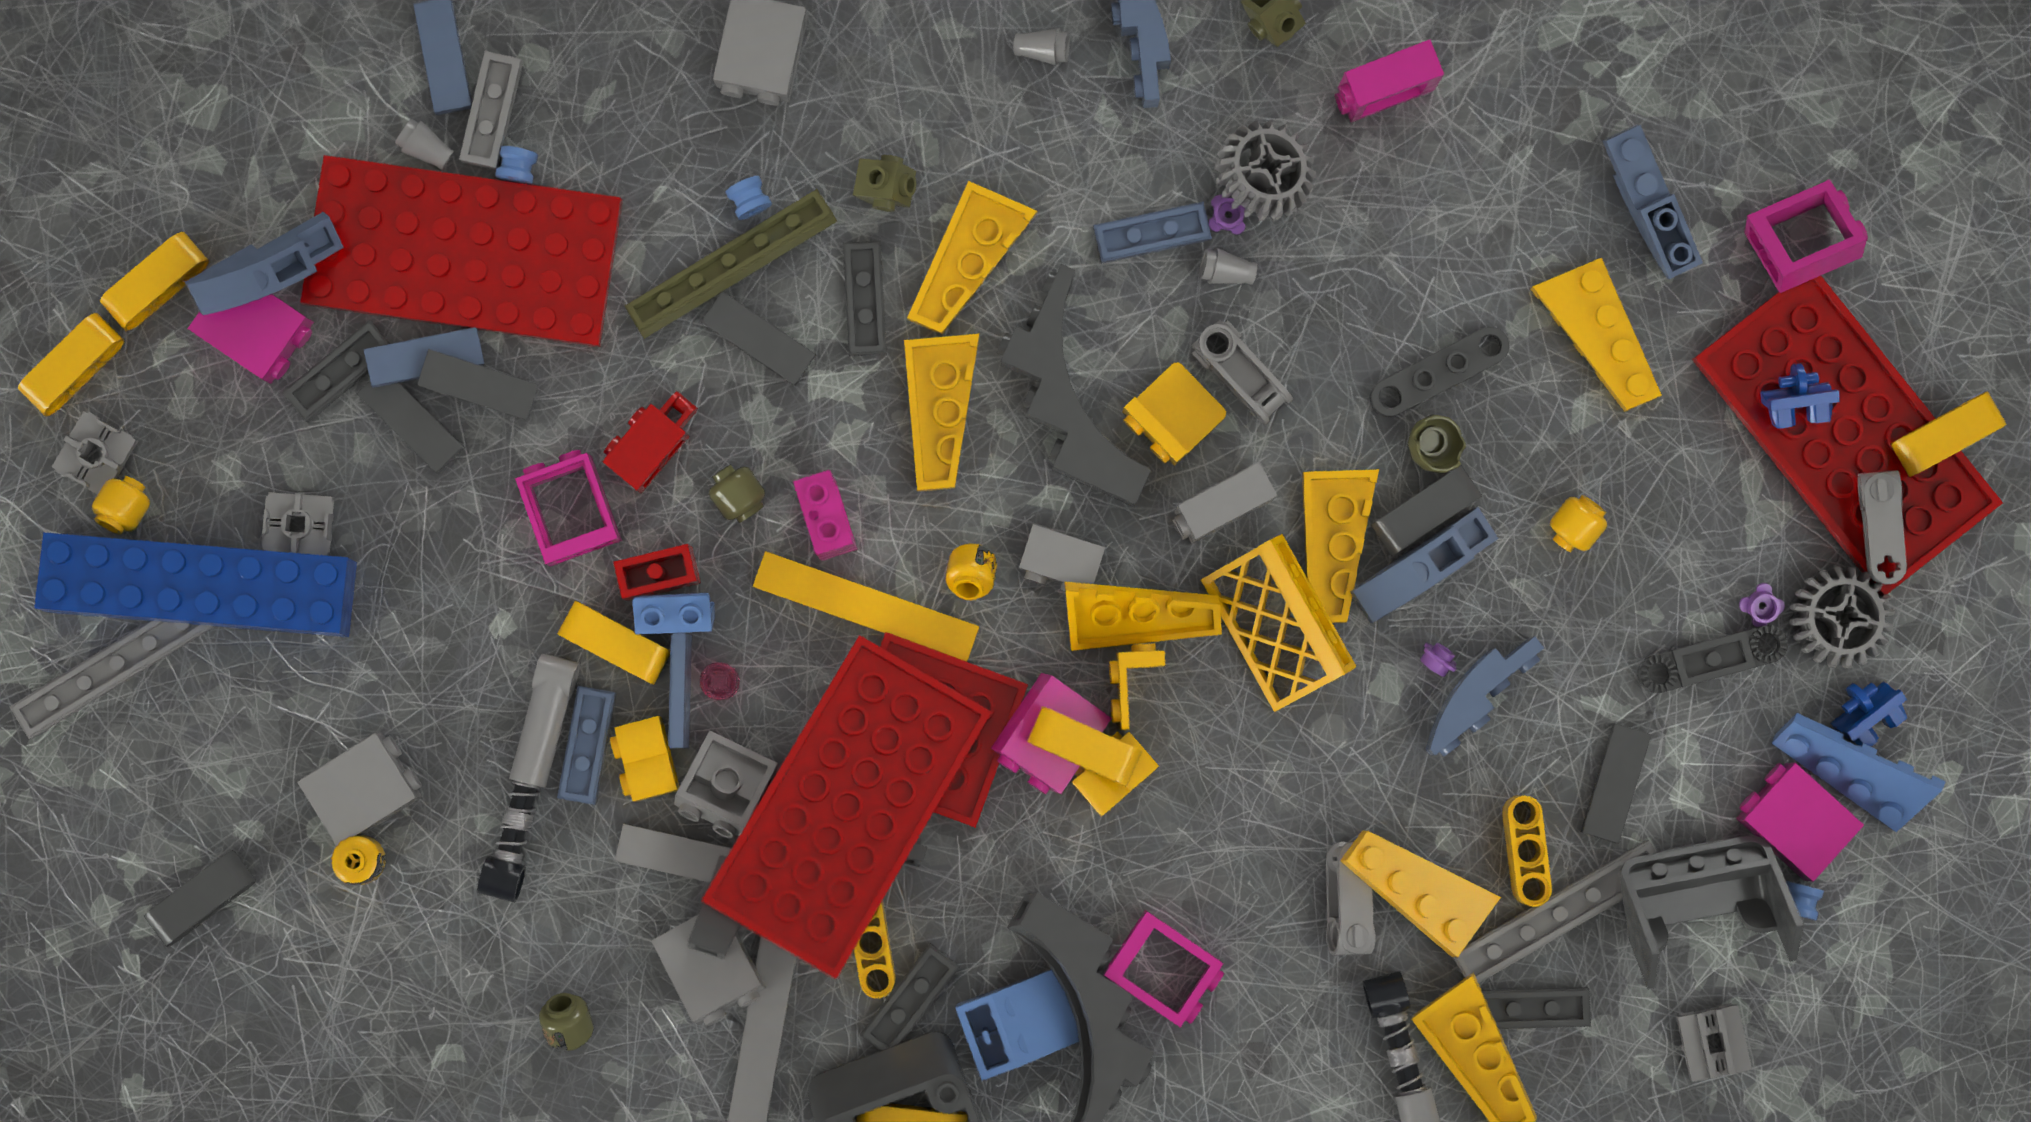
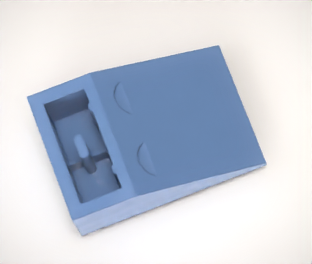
(1017, 1024)

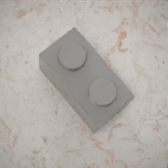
(1059, 558)

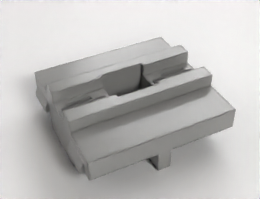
(73, 456)
(312, 508)
(1706, 1064)

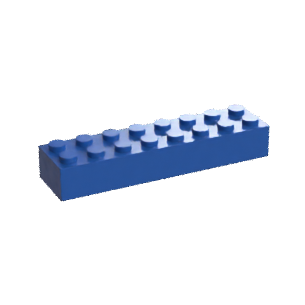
(196, 584)

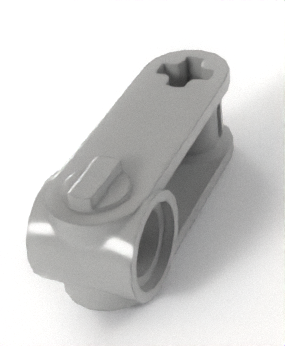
(1241, 371)
(1882, 523)
(1348, 907)

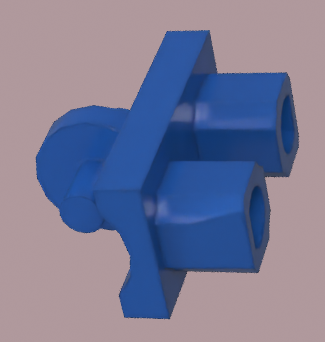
(1815, 397)
(1867, 709)

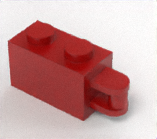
(649, 442)

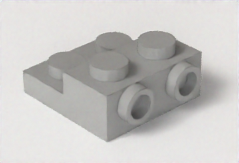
(724, 785)

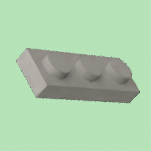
(491, 110)

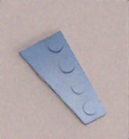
(1874, 783)

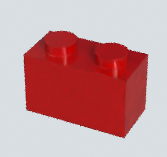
(657, 572)

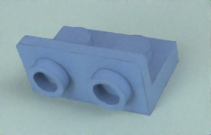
(673, 613)

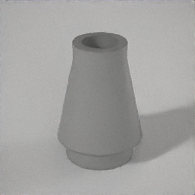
(1044, 45)
(423, 144)
(1226, 268)

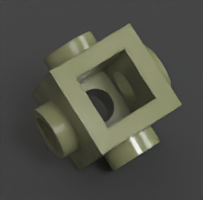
(1274, 19)
(885, 183)

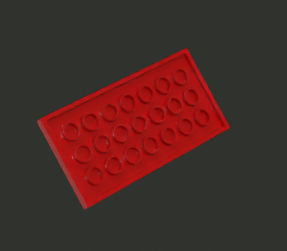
(465, 251)
(1873, 411)
(846, 807)

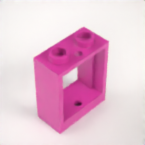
(1389, 81)
(1771, 252)
(831, 530)
(580, 545)
(1130, 948)

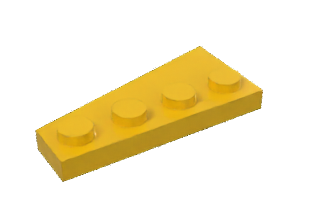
(971, 248)
(1596, 322)
(939, 396)
(1334, 533)
(1128, 615)
(1427, 895)
(1474, 1051)

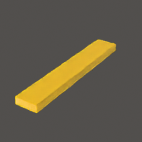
(865, 606)

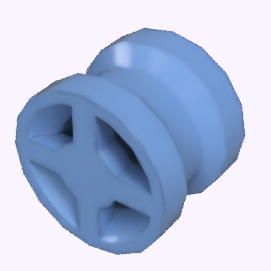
(516, 165)
(748, 197)
(1805, 899)

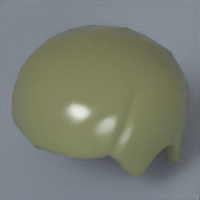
(1436, 444)

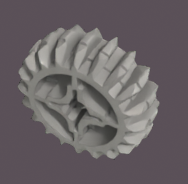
(1259, 187)
(1837, 633)

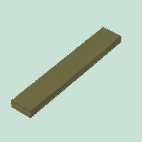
(730, 263)

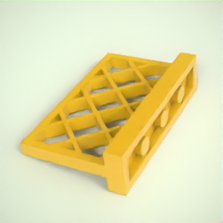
(1307, 614)

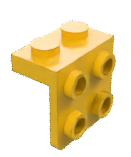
(1174, 414)
(1140, 657)

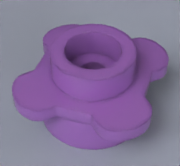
(1219, 221)
(1772, 609)
(1438, 659)

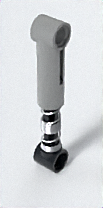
(552, 688)
(1388, 1003)

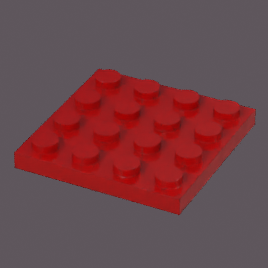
(993, 691)

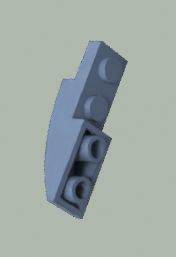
(1149, 46)
(1650, 203)
(265, 270)
(1424, 565)
(1467, 704)

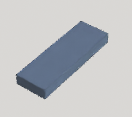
(443, 56)
(1152, 232)
(405, 359)
(680, 690)
(586, 745)

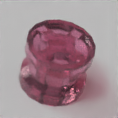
(710, 681)

